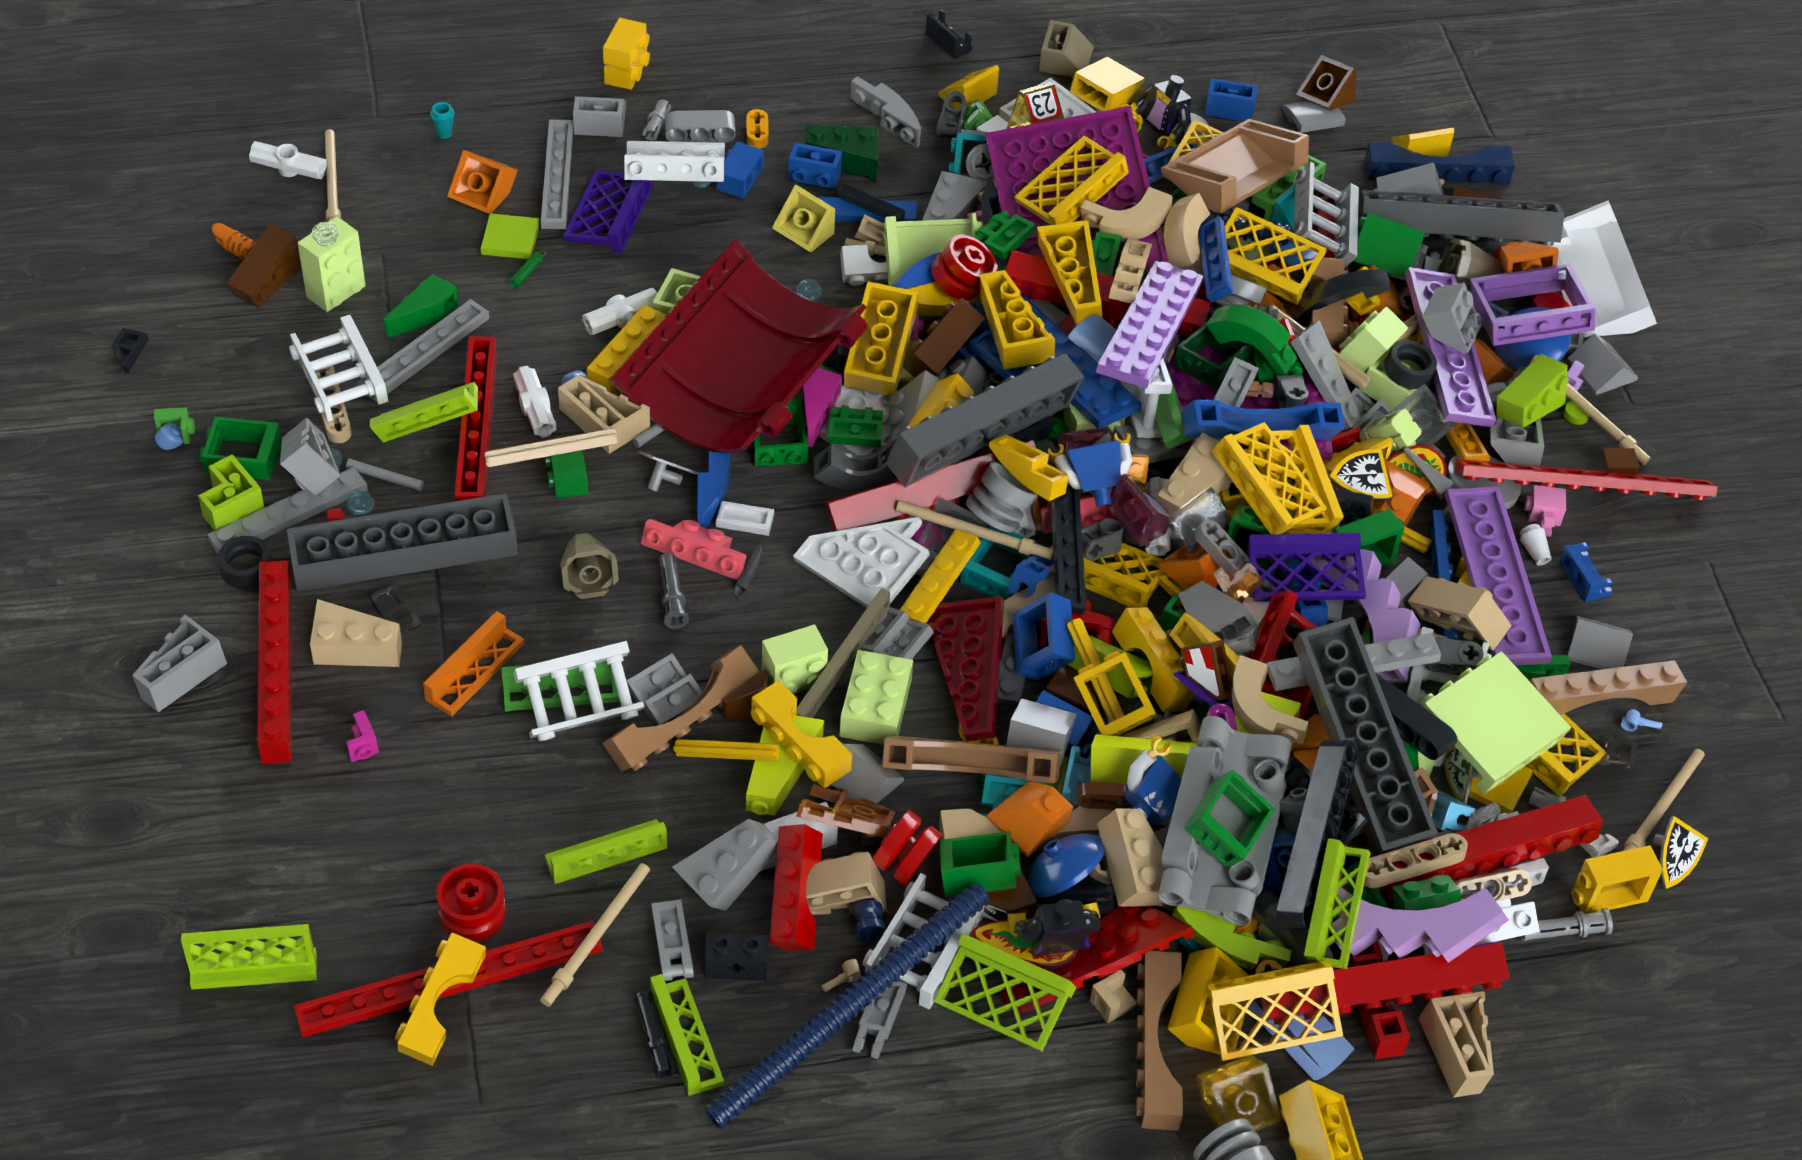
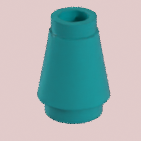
(443, 117)

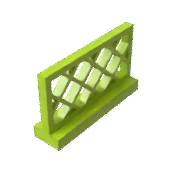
(242, 968)
(1021, 972)

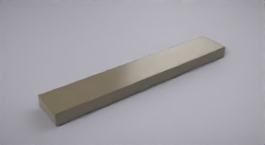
(844, 655)

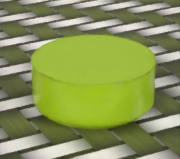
(1575, 414)

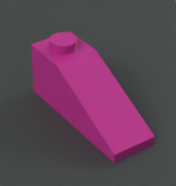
(819, 395)

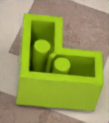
(232, 495)

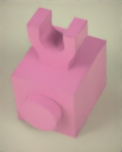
(1546, 507)

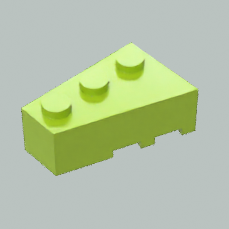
(1534, 392)

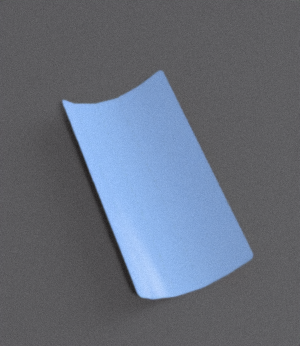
(1093, 335)
(1326, 1053)

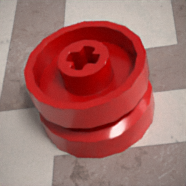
(960, 265)
(904, 846)
(471, 902)

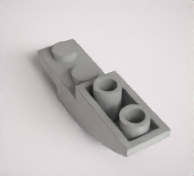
(893, 110)

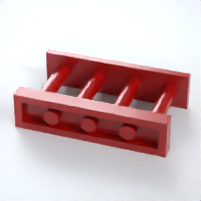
(1272, 633)

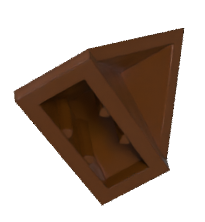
(739, 703)

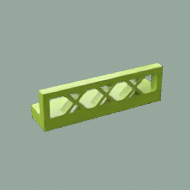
(426, 412)
(607, 851)
(1326, 899)
(679, 1038)

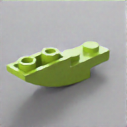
(1239, 947)

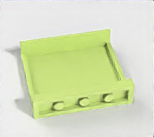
(914, 240)
(1497, 719)

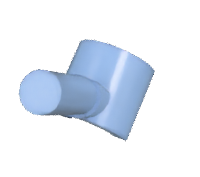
(1633, 719)

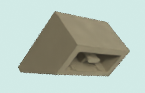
(1064, 50)

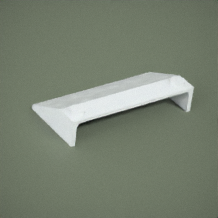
(1606, 271)

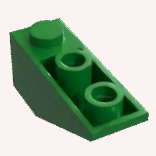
(425, 305)

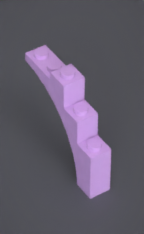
(1380, 605)
(1444, 929)

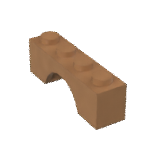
(1333, 315)

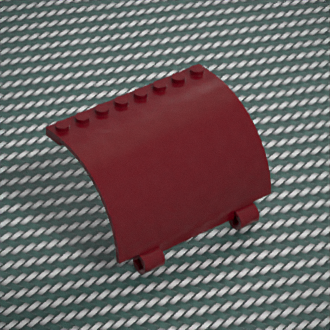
(733, 355)

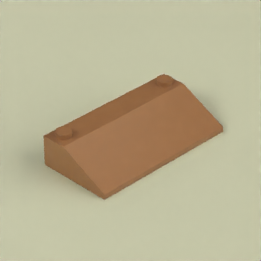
(1238, 163)

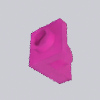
(364, 739)

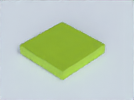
(510, 236)

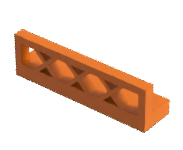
(465, 658)

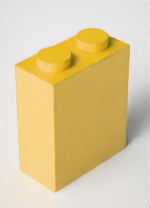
(1106, 84)

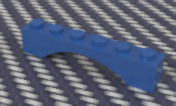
(1221, 419)

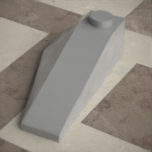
(1516, 443)

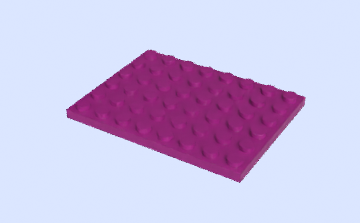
(1027, 150)

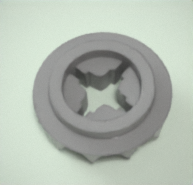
(974, 158)

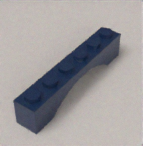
(1486, 165)

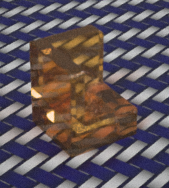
(1241, 583)

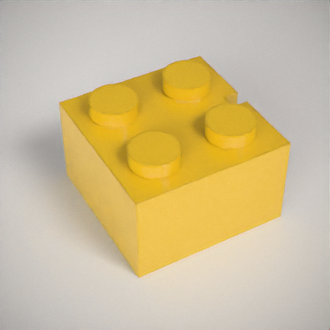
(625, 53)

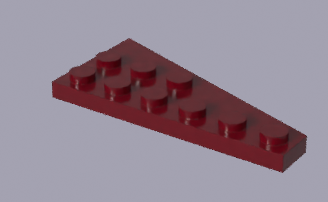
(970, 652)

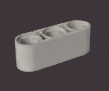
(700, 126)

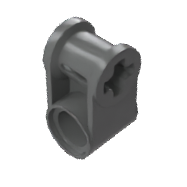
(952, 119)
(1289, 390)
(1102, 538)
(1456, 656)

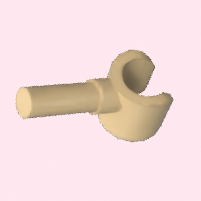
(850, 974)

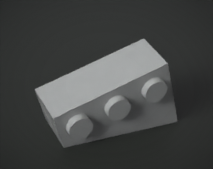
(954, 197)
(908, 400)
(179, 665)
(728, 863)

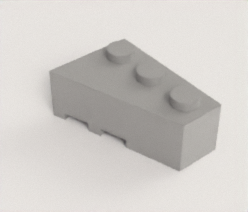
(308, 457)

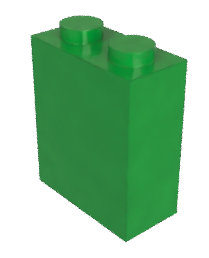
(1387, 245)

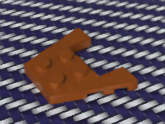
(848, 812)

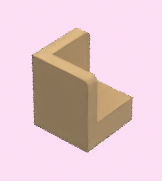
(1111, 997)

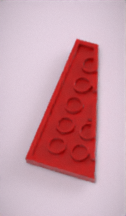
(1118, 944)

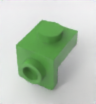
(976, 115)
(176, 416)

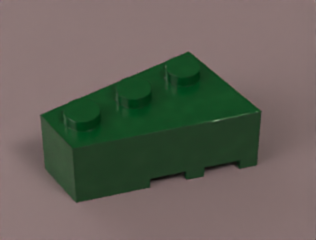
(857, 145)

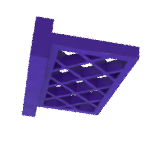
(626, 210)
(1310, 546)

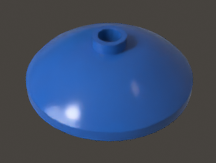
(1522, 353)
(1064, 863)

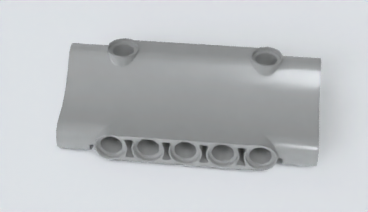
(1191, 872)

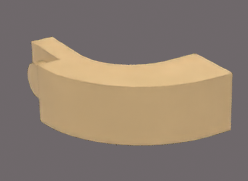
(1133, 222)
(1182, 233)
(1252, 708)

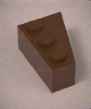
(266, 266)
(943, 339)

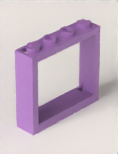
(1536, 324)

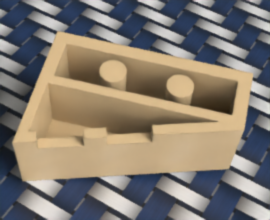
(596, 410)
(1194, 476)
(353, 638)

